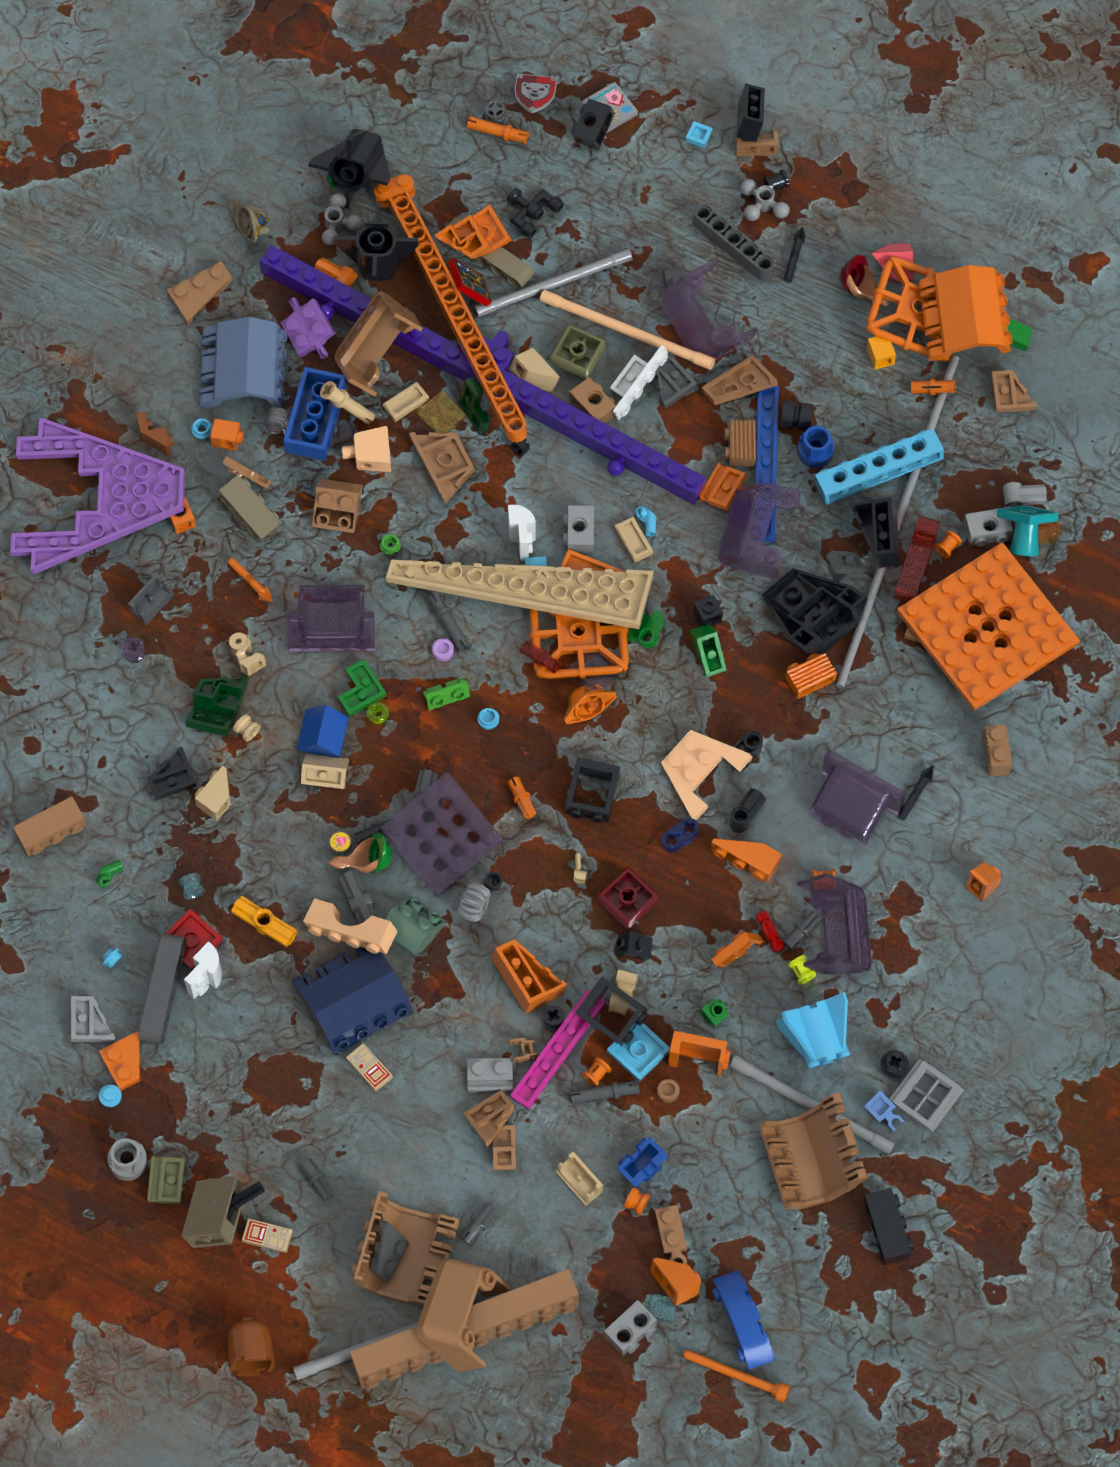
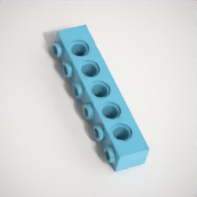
(872, 475)

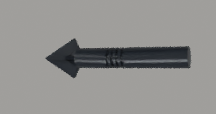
(799, 238)
(926, 776)

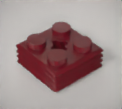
(627, 885)

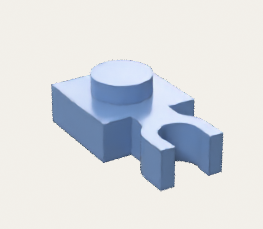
(882, 1108)

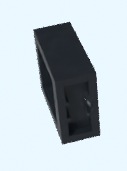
(595, 770)
(594, 998)

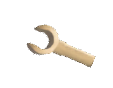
(579, 875)

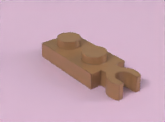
(671, 1232)

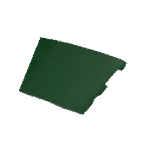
(216, 704)

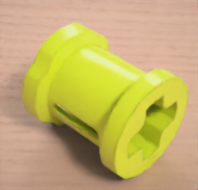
(804, 974)

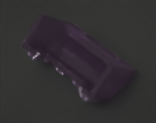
(747, 528)

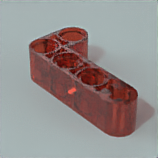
(917, 559)

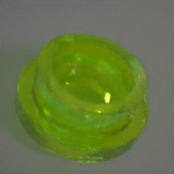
(375, 707)

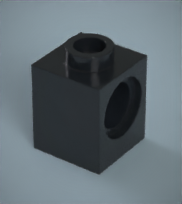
(708, 611)

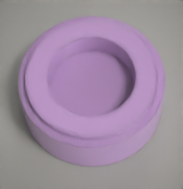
(442, 650)

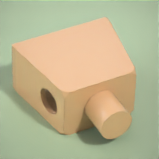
(370, 450)

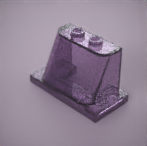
(331, 620)
(854, 799)

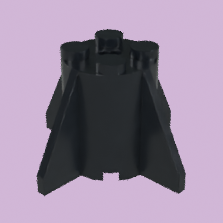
(355, 162)
(376, 249)

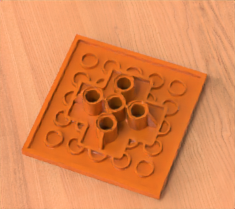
(994, 589)

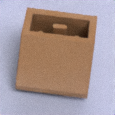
(337, 505)

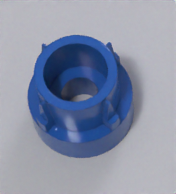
(813, 456)

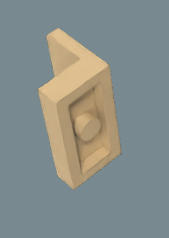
(324, 771)

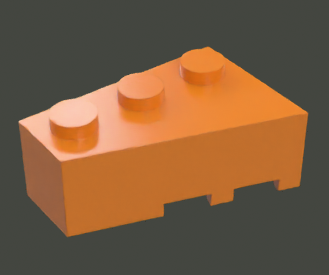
(526, 977)

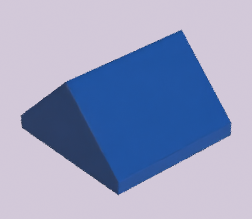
(322, 731)

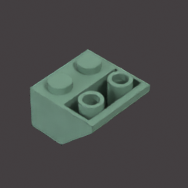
(415, 924)

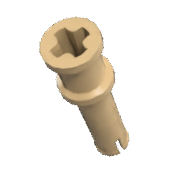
(341, 399)

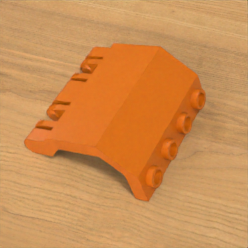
(966, 311)

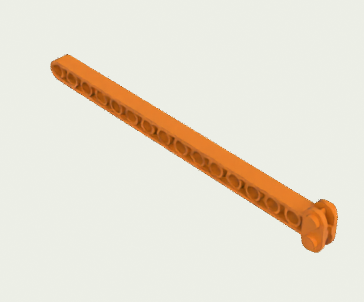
(400, 193)

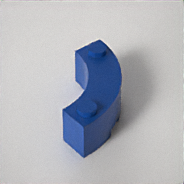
(743, 1318)

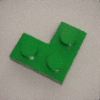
(366, 689)

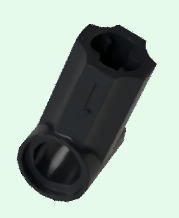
(746, 809)

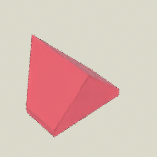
(898, 250)

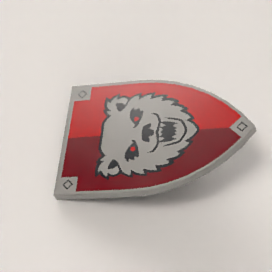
(535, 91)

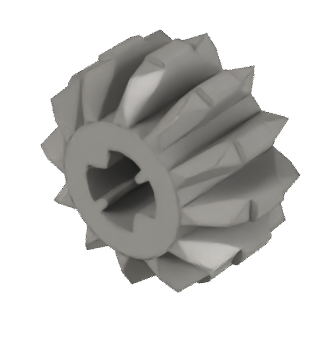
(474, 902)

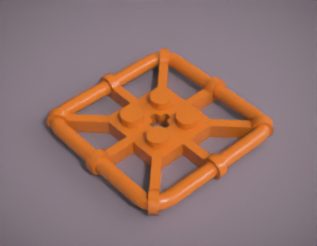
(905, 310)
(586, 643)

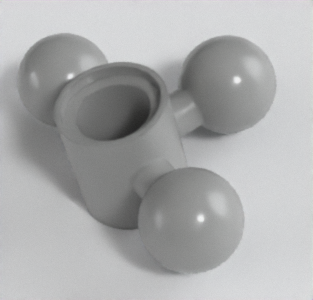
(752, 212)
(353, 222)

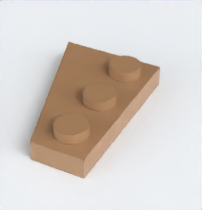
(195, 292)
(741, 380)

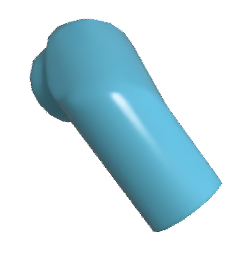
(648, 519)

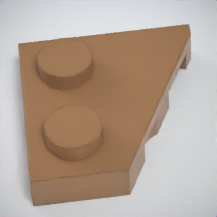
(1010, 393)
(489, 1116)

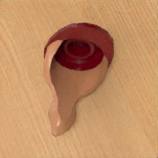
(859, 279)

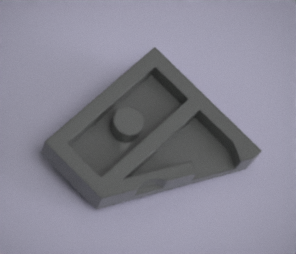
(673, 381)
(387, 1252)

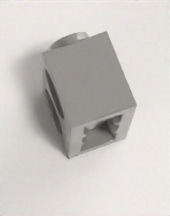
(626, 1325)

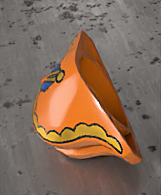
(587, 703)

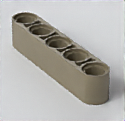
(504, 265)

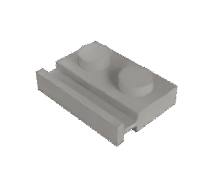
(489, 1075)

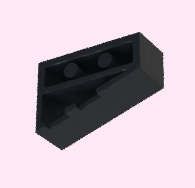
(880, 528)

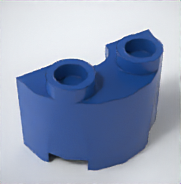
(643, 1162)

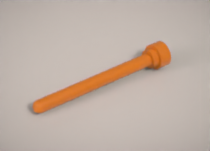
(779, 1391)

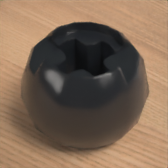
(892, 1071)

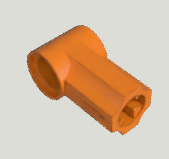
(343, 274)

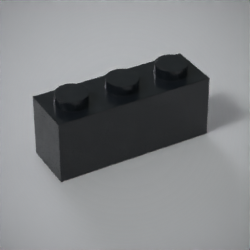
(750, 113)
(888, 1226)

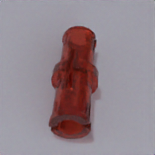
(540, 657)

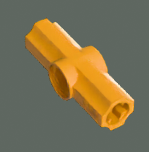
(274, 929)

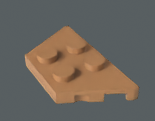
(444, 461)

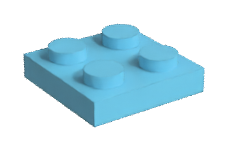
(641, 1053)

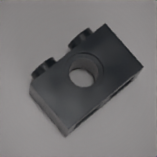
(593, 135)

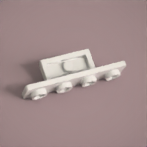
(633, 378)

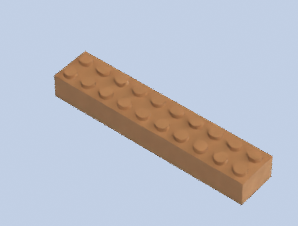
(486, 1319)

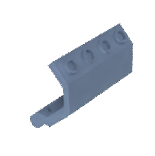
(244, 361)

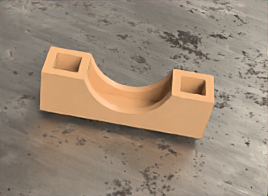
(373, 934)

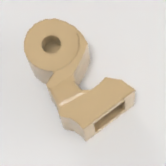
(241, 648)
(626, 982)

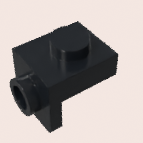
(634, 945)

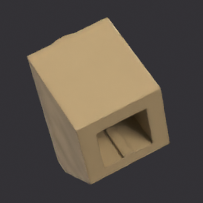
(534, 370)
(215, 796)

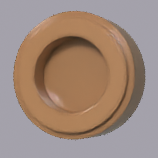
(668, 1091)

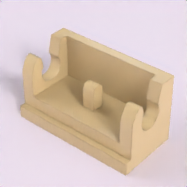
(579, 1179)

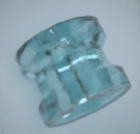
(192, 886)

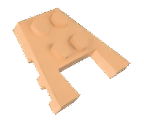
(693, 761)

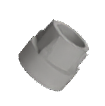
(131, 1170)

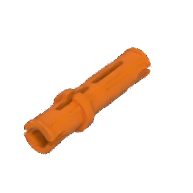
(505, 132)

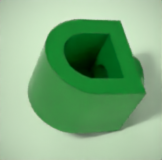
(714, 1012)

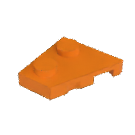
(123, 1060)

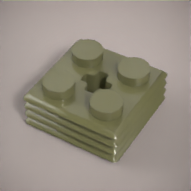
(574, 341)

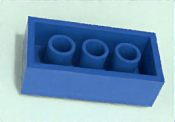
(313, 417)

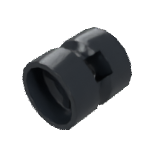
(796, 415)

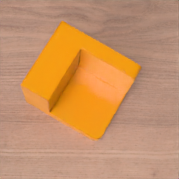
(880, 352)

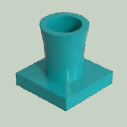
(1026, 527)

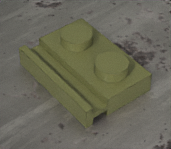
(166, 1180)

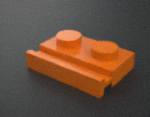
(721, 486)

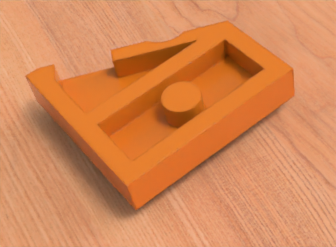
(735, 950)

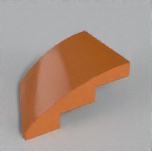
(476, 234)

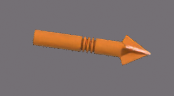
(263, 593)

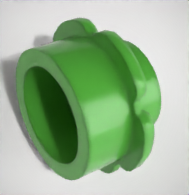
(390, 539)

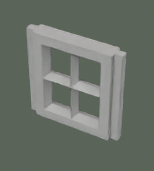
(942, 1107)

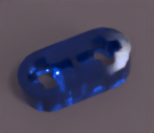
(683, 839)

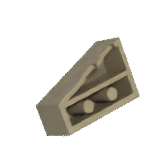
(248, 508)

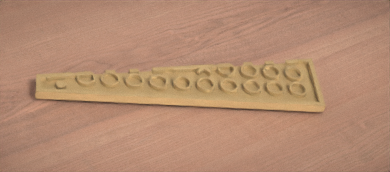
(582, 594)

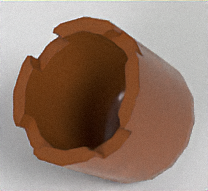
(250, 1348)

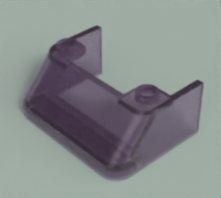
(692, 321)
(844, 925)

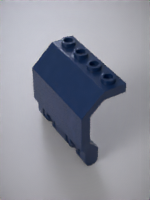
(353, 997)

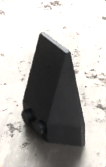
(814, 609)

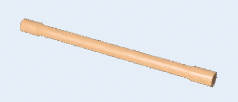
(558, 302)

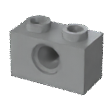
(582, 517)
(979, 536)

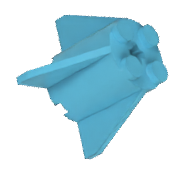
(818, 1030)

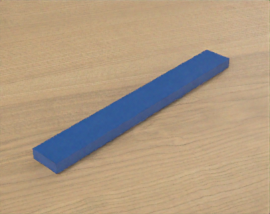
(767, 444)

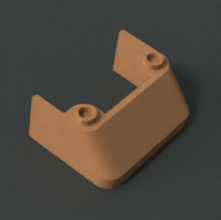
(371, 339)
(447, 1309)

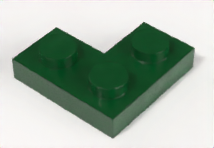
(470, 404)

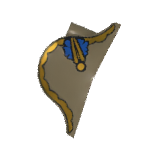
(249, 219)

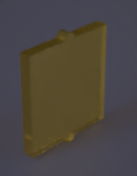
(441, 413)

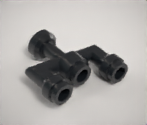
(532, 209)

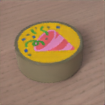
(340, 842)

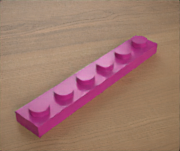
(553, 1055)

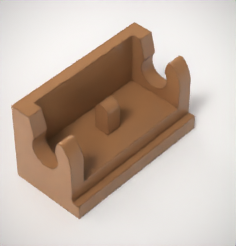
(765, 146)

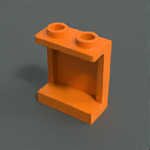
(700, 1048)

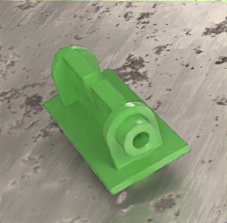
(454, 691)

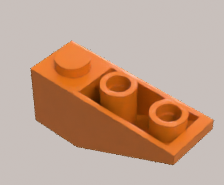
(751, 856)

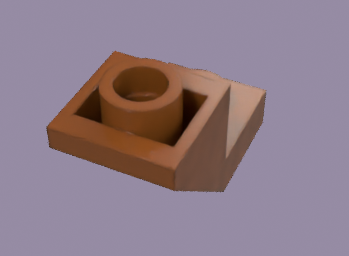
(156, 437)

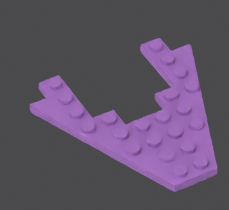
(131, 493)

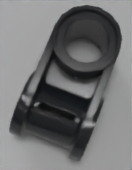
(753, 751)

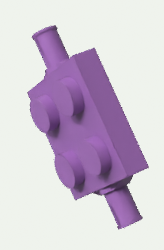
(308, 328)

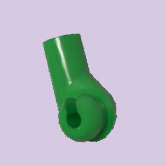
(106, 872)

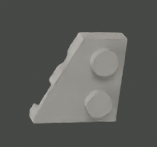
(87, 1021)

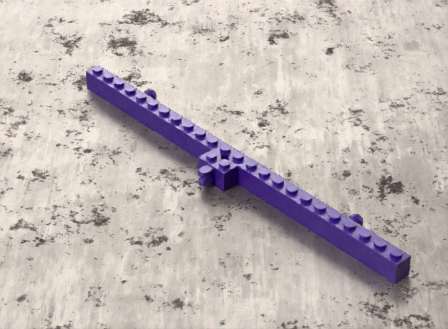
(531, 400)

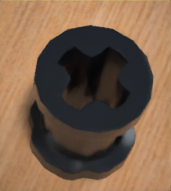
(777, 181)
(551, 1012)

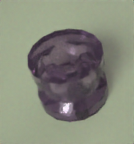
(135, 654)

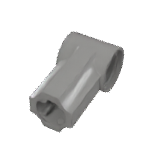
(1020, 495)

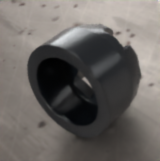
(520, 448)
(496, 881)

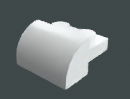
(521, 529)
(206, 971)

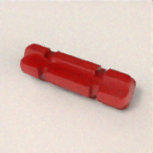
(769, 931)

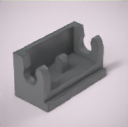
(150, 599)

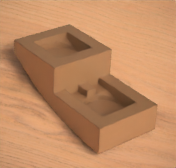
(504, 1149)

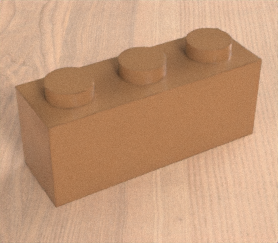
(50, 826)

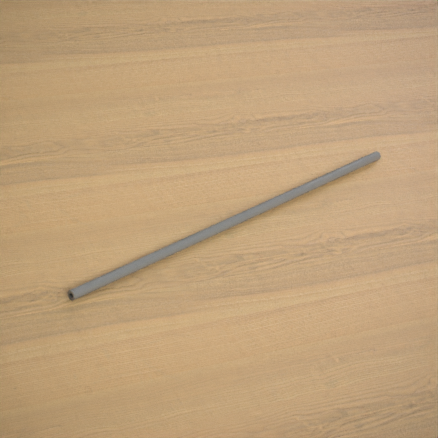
(900, 515)

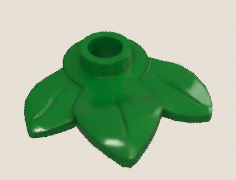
(649, 627)

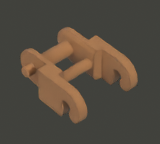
(523, 1042)

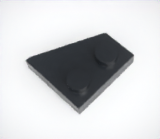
(172, 776)

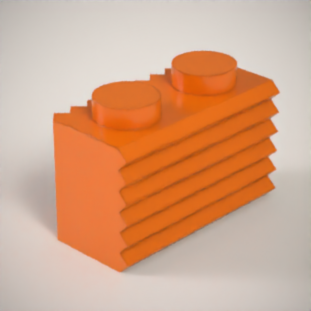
(810, 675)

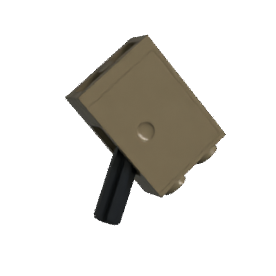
(216, 1210)

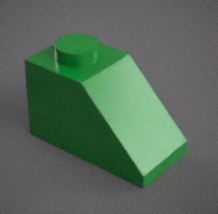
(708, 649)

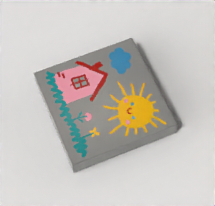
(621, 105)

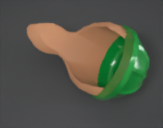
(368, 856)

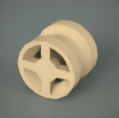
(246, 728)

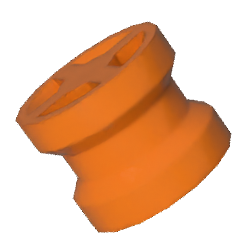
(637, 1201)

